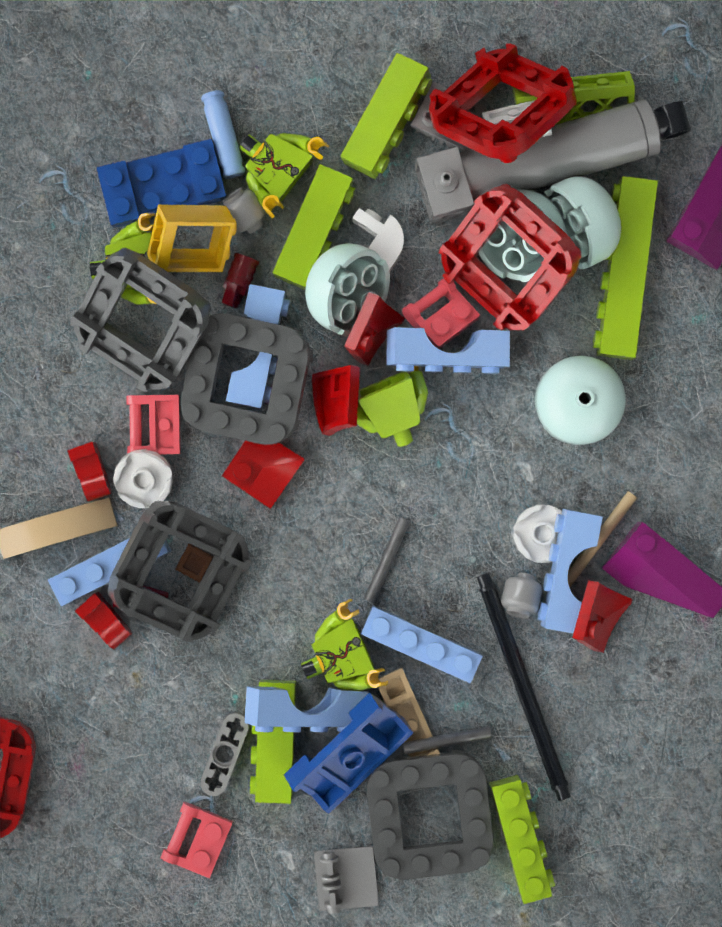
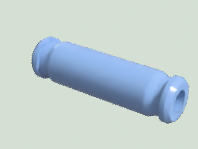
(223, 134)

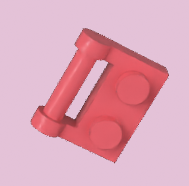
(448, 320)
(163, 423)
(206, 843)

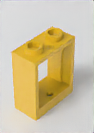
(191, 260)

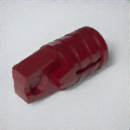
(238, 279)

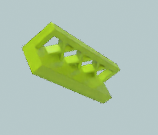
(592, 87)

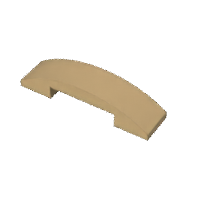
(57, 527)
(401, 699)

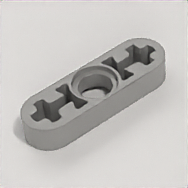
(210, 771)

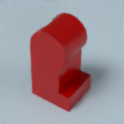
(90, 470)
(104, 620)

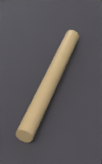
(606, 529)

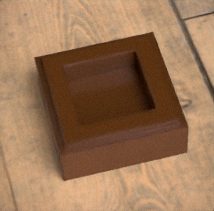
(194, 562)

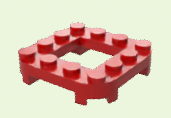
(505, 140)
(537, 229)
(15, 772)

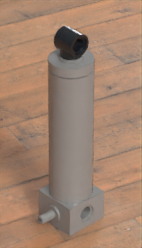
(576, 148)

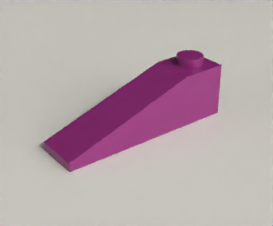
(700, 223)
(659, 570)

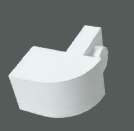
(388, 236)

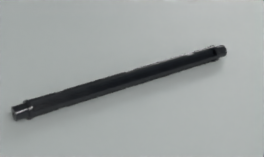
(523, 687)

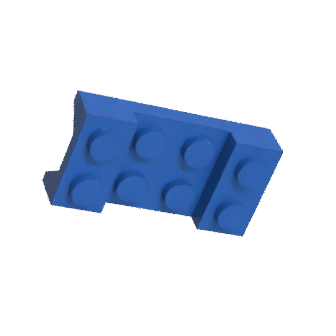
(168, 178)
(351, 754)

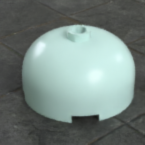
(588, 217)
(509, 253)
(341, 284)
(560, 406)

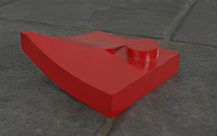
(371, 328)
(336, 398)
(262, 470)
(599, 615)

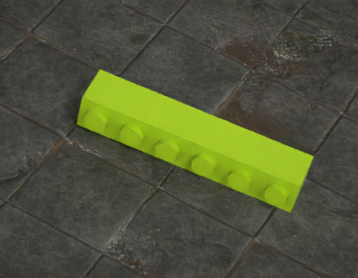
(626, 270)

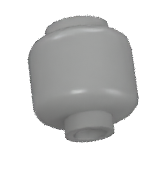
(245, 210)
(522, 595)

